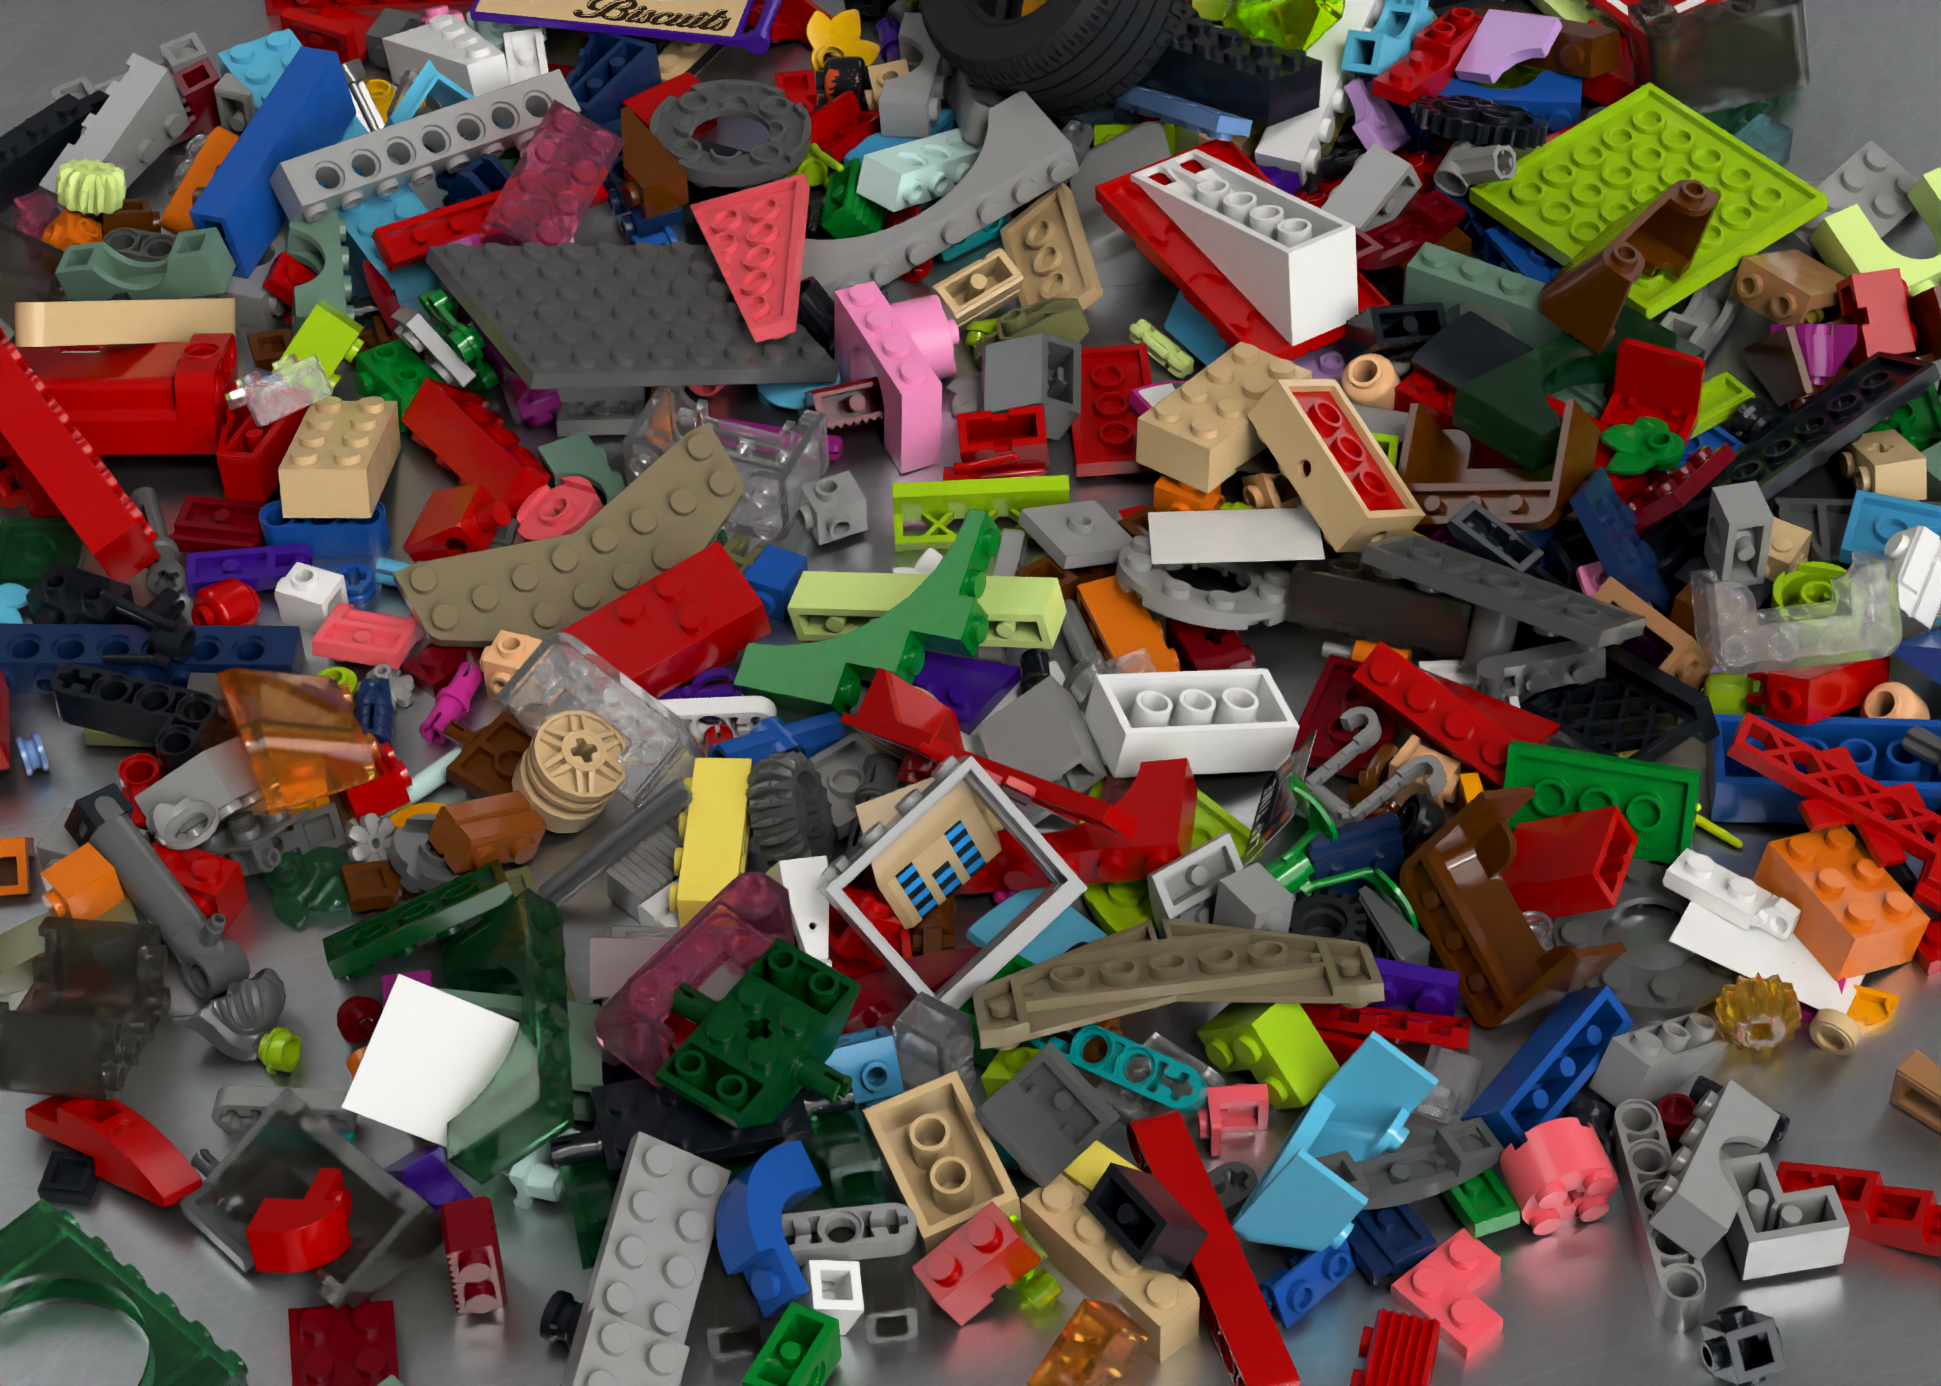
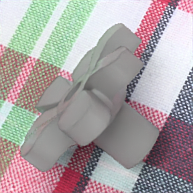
(399, 685)
(371, 839)

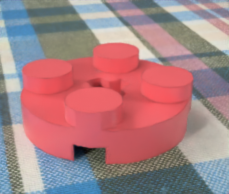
(572, 503)

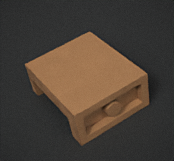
(1787, 286)
(1685, 657)

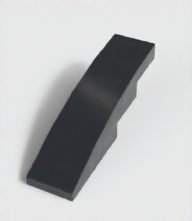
(1493, 540)

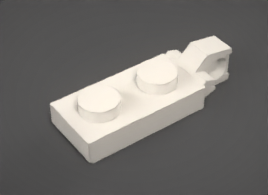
(1730, 895)

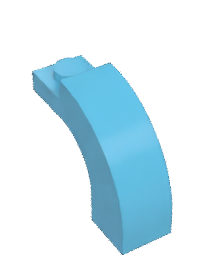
(1389, 40)

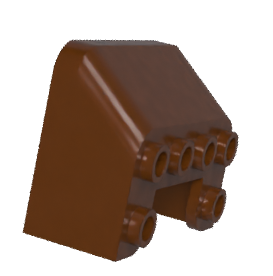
(1440, 476)

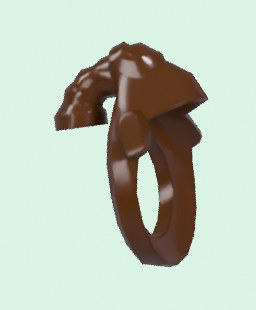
(1370, 778)

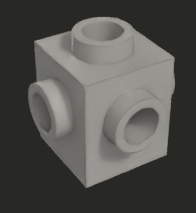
(832, 508)

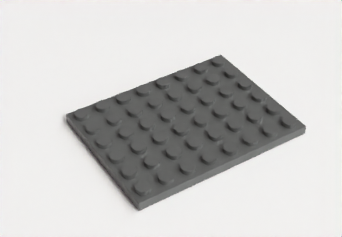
(619, 316)

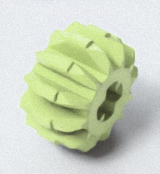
(90, 186)

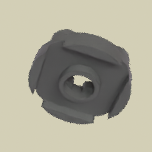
(412, 857)

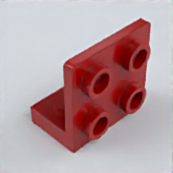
(330, 30)

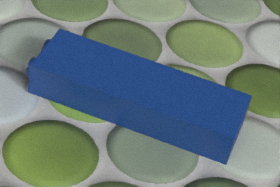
(300, 115)

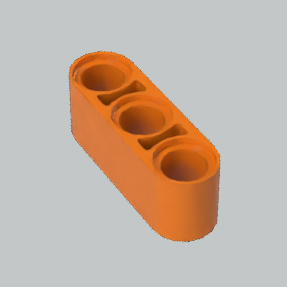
(213, 152)

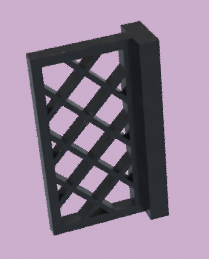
(1642, 689)

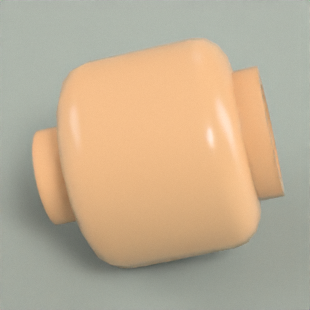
(1370, 381)
(1894, 702)

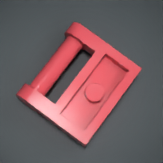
(366, 637)

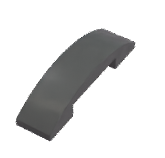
(1416, 1173)

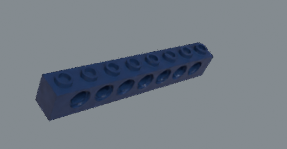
(37, 650)

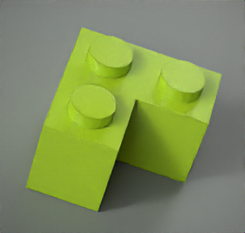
(1275, 1045)

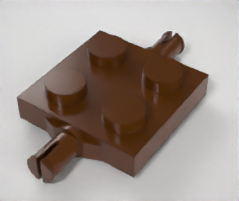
(487, 755)

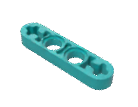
(1119, 1055)

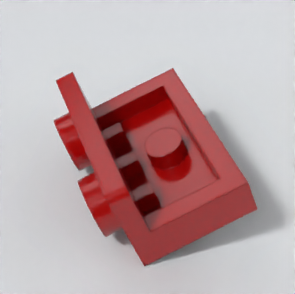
(842, 125)

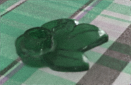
(311, 887)

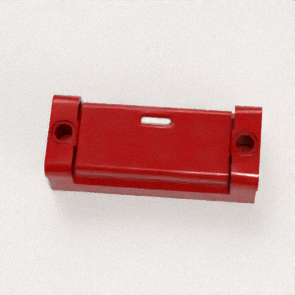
(141, 393)

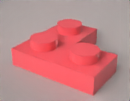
(1443, 1290)

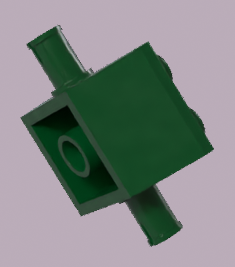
(763, 1038)

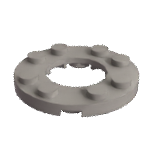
(1262, 600)

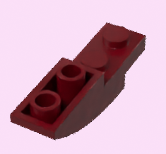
(885, 998)

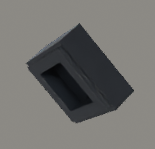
(69, 1179)

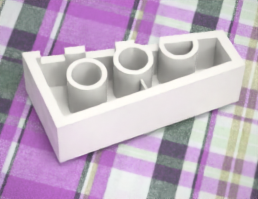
(454, 52)

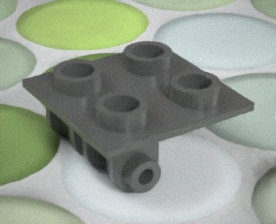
(249, 839)

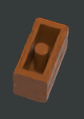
(487, 830)

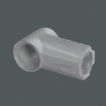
(1471, 165)

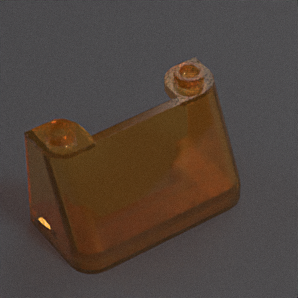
(298, 734)

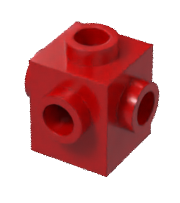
(876, 909)

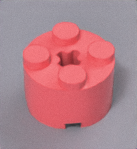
(1559, 1174)

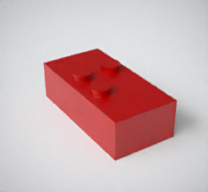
(677, 622)

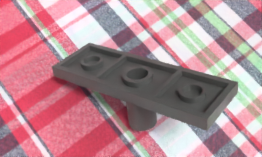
(1501, 598)

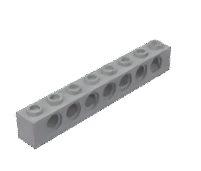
(304, 198)

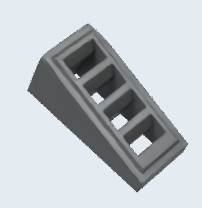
(1390, 933)

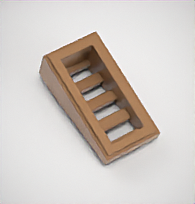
(1919, 1089)

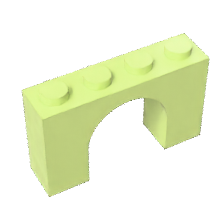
(1853, 246)

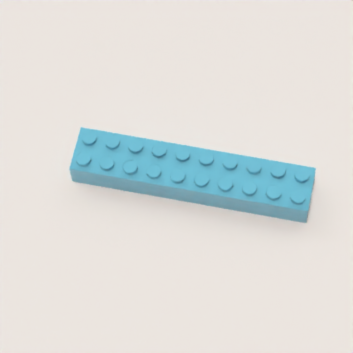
(259, 68)

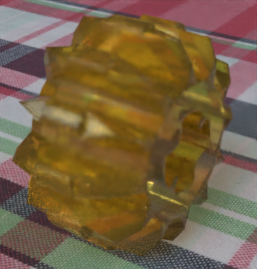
(1758, 1012)

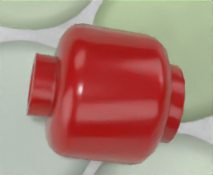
(226, 604)

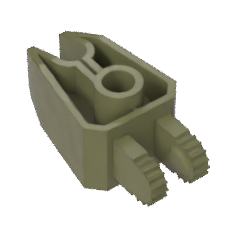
(1051, 316)

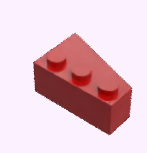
(252, 454)

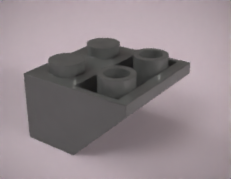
(1031, 373)

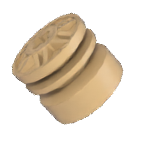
(570, 770)

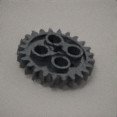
(1480, 121)

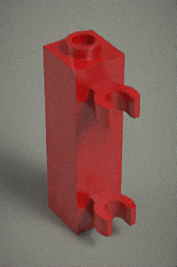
(1817, 691)

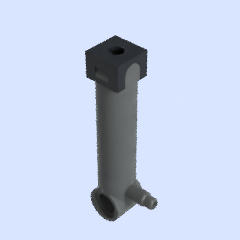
(205, 957)

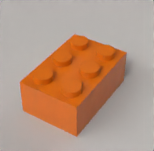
(1850, 909)

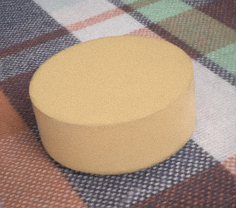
(1835, 1031)

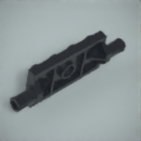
(667, 1116)

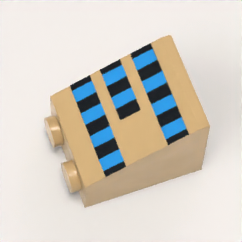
(935, 852)

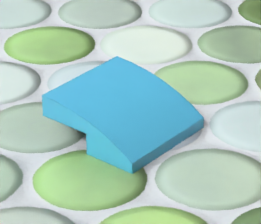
(1054, 940)

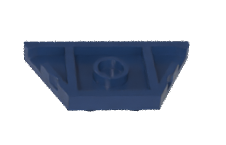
(1616, 542)

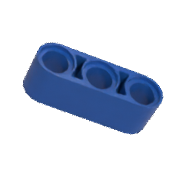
(328, 536)

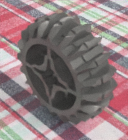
(789, 809)

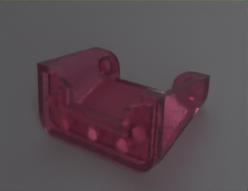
(729, 929)

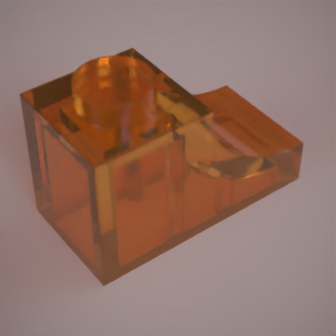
(1091, 1348)

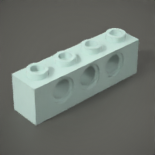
(916, 170)

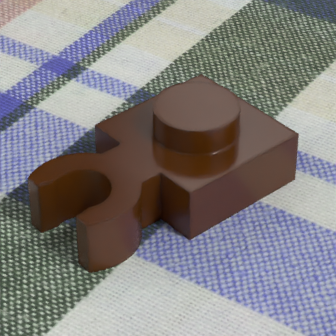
(372, 886)

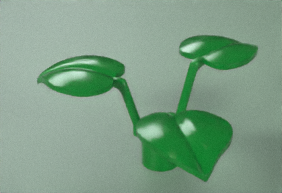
(1294, 868)

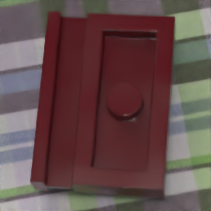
(217, 524)

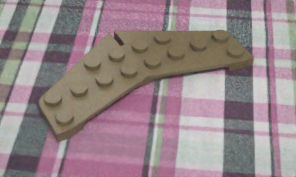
(561, 579)
(1189, 964)

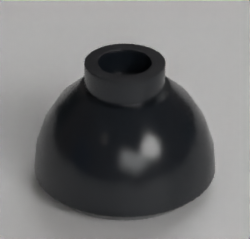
(1419, 820)

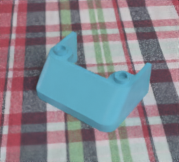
(1356, 1111)

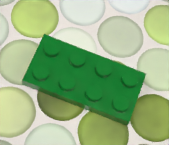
(1652, 796)

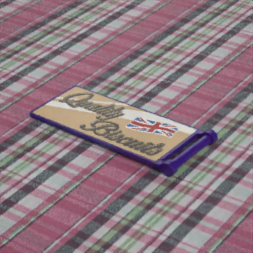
(680, 20)

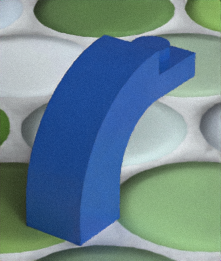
(751, 1225)

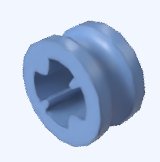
(32, 754)

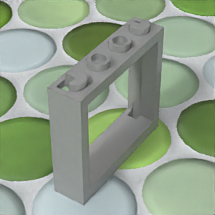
(1009, 941)

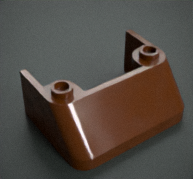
(1782, 369)
(1477, 922)

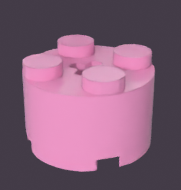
(930, 332)

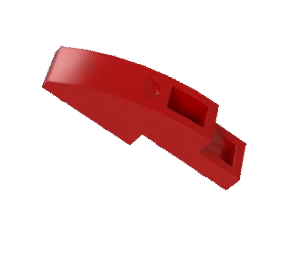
(1431, 61)
(122, 1143)

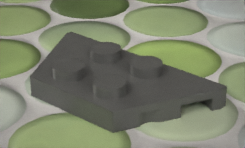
(1825, 519)

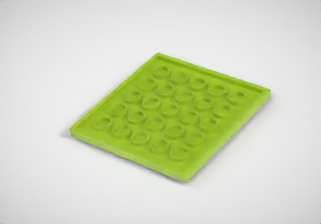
(1628, 155)

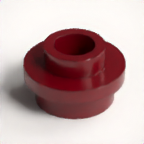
(352, 1013)

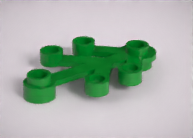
(462, 340)

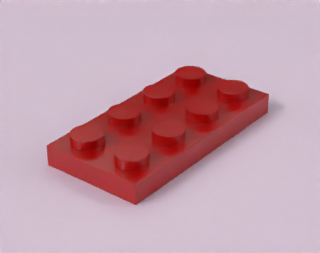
(1107, 427)

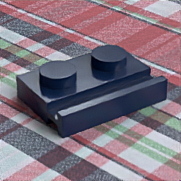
(1361, 844)
(1388, 1241)

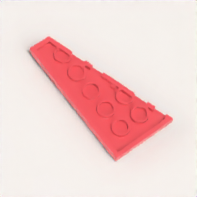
(760, 250)

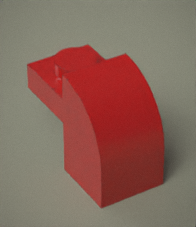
(305, 1231)

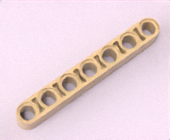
(120, 321)

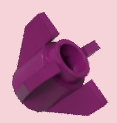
(1821, 350)

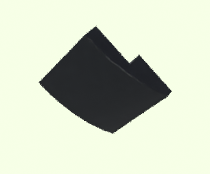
(1466, 351)

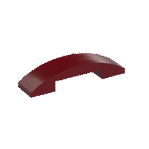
(1399, 240)

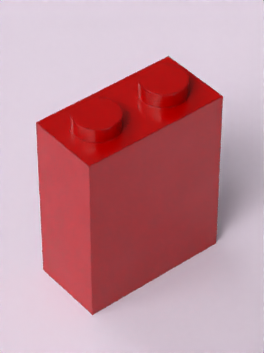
(1571, 862)

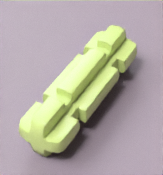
(1162, 348)

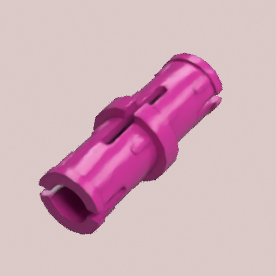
(452, 702)

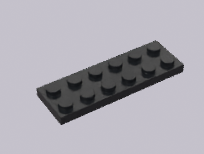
(1827, 423)

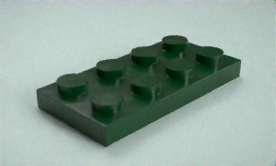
(404, 925)

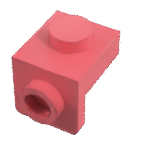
(1232, 1111)

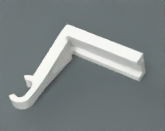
(806, 902)

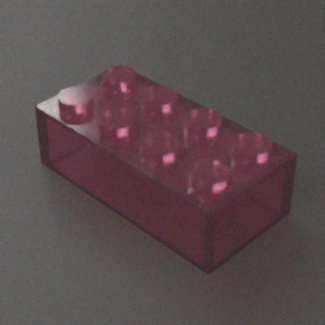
(552, 181)

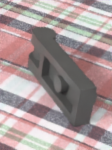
(1539, 669)

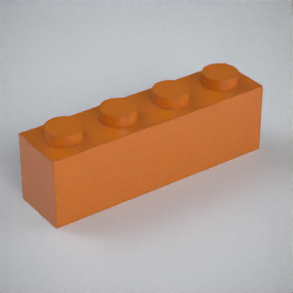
(1123, 624)

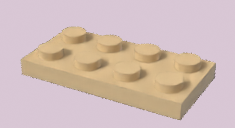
(1052, 251)

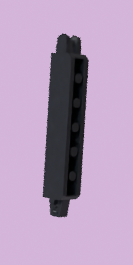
(36, 144)

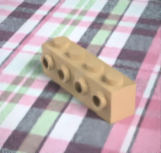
(1106, 1271)

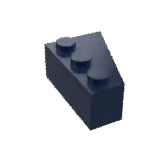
(611, 72)

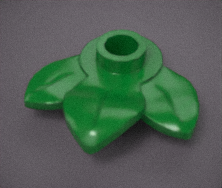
(1642, 447)

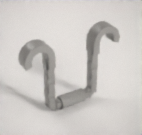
(1361, 743)

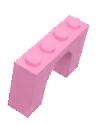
(876, 344)

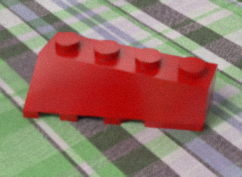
(473, 442)
(1448, 714)

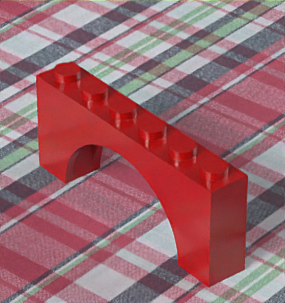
(1162, 801)

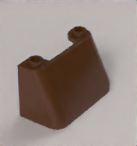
(1652, 236)

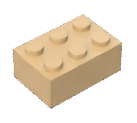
(939, 1158)

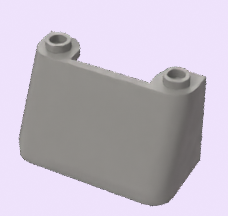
(1112, 250)

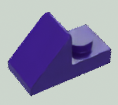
(428, 1176)

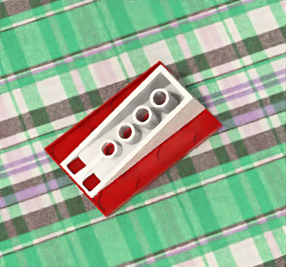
(1243, 249)

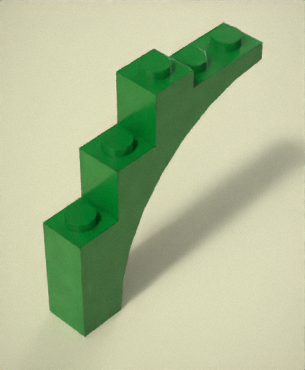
(935, 616)

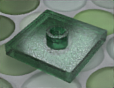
(33, 545)

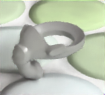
(166, 820)

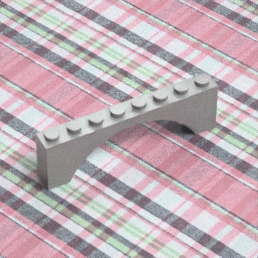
(1018, 162)

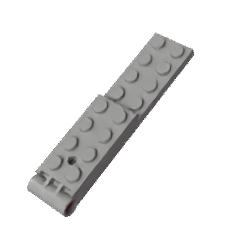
(647, 1269)

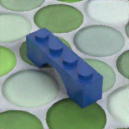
(1550, 95)

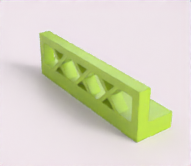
(953, 498)

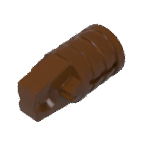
(936, 930)

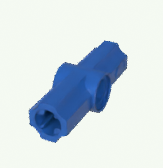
(774, 736)

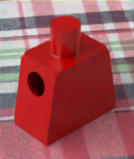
(456, 523)

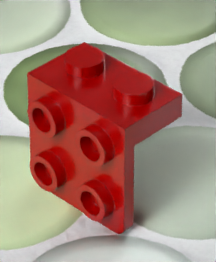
(1656, 385)

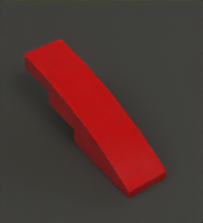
(1875, 1212)

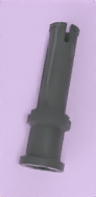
(157, 574)
(875, 785)

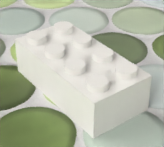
(1210, 716)

